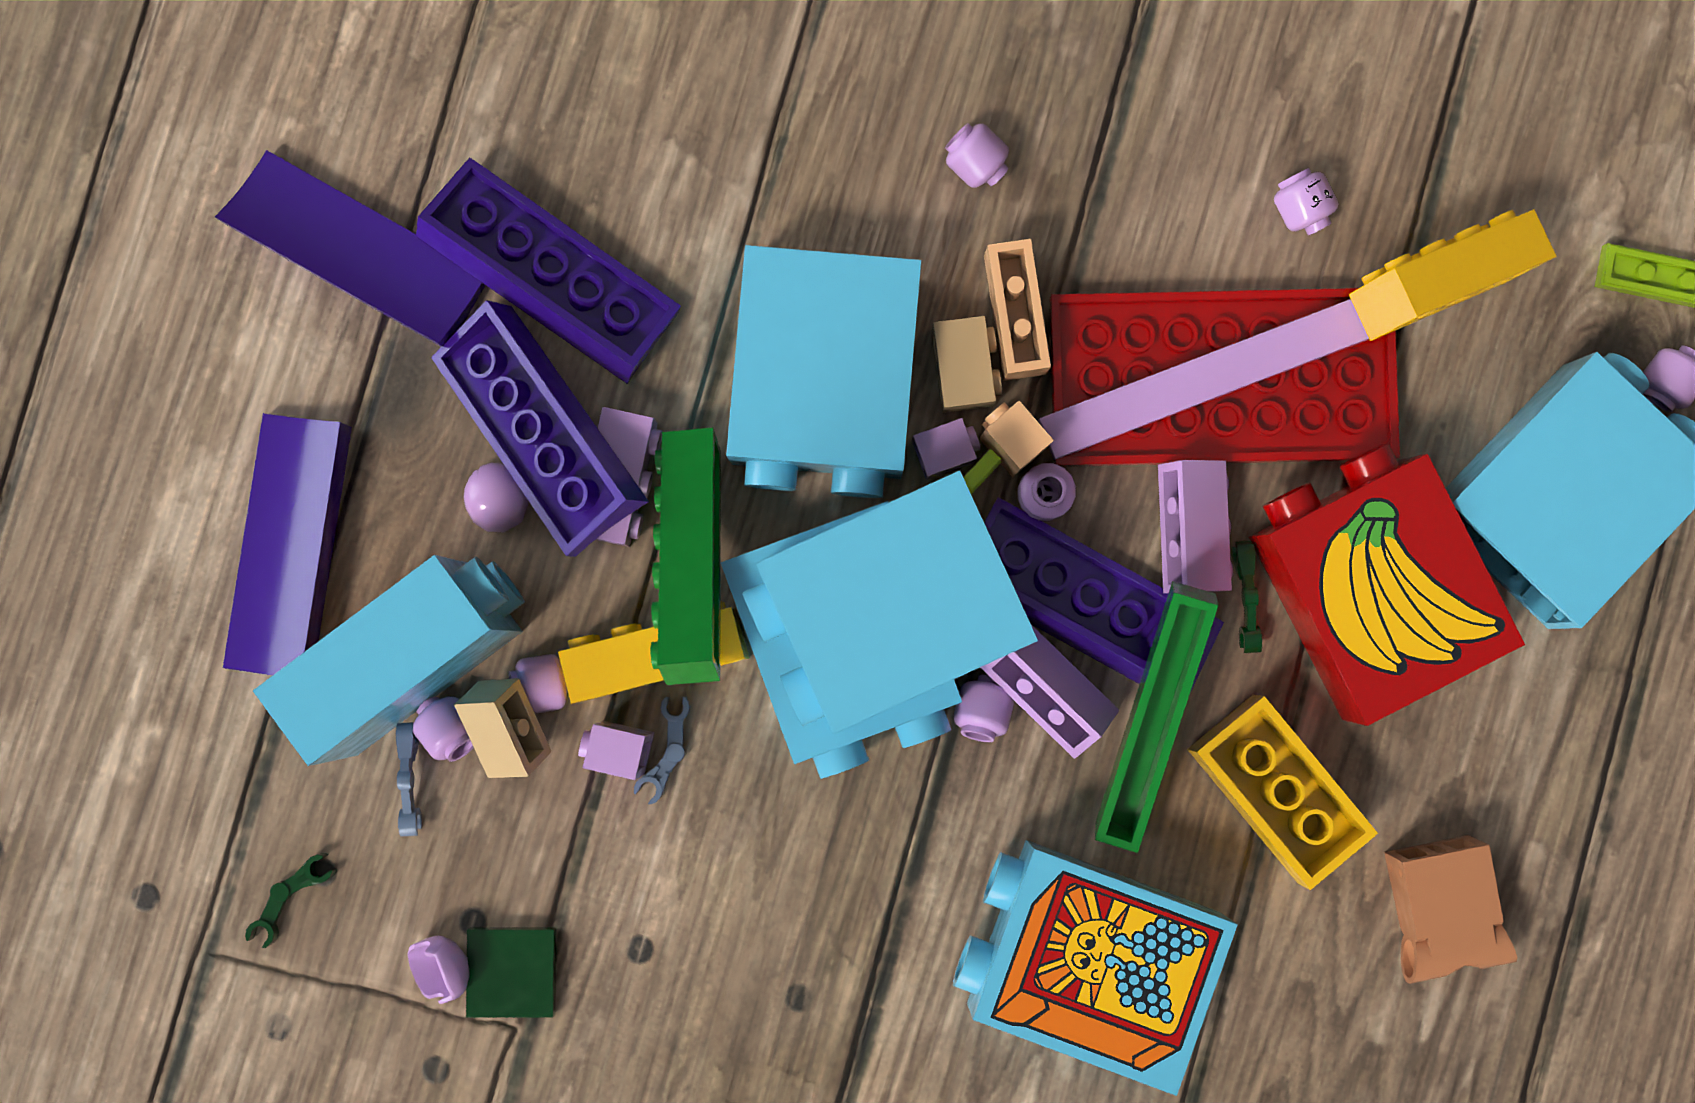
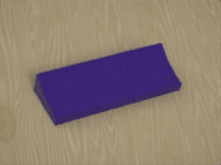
(352, 248)
(546, 269)
(537, 427)
(287, 542)
(1081, 592)

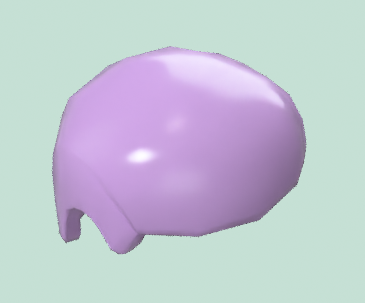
(494, 498)
(439, 968)

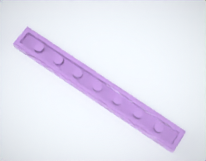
(1203, 379)

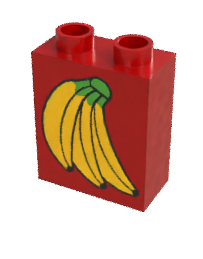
(1384, 585)

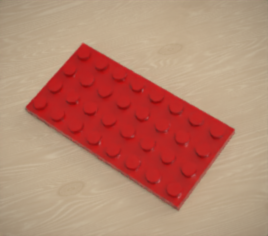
(1301, 415)

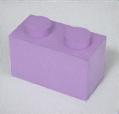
(616, 749)

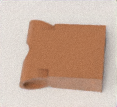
(1447, 908)

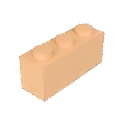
(1017, 309)

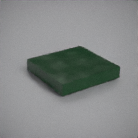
(511, 972)

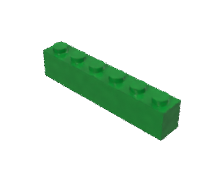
(688, 558)
(1155, 716)

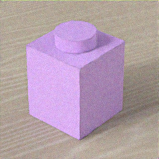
(946, 448)

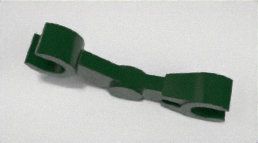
(1244, 563)
(281, 892)

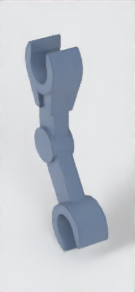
(407, 745)
(673, 754)

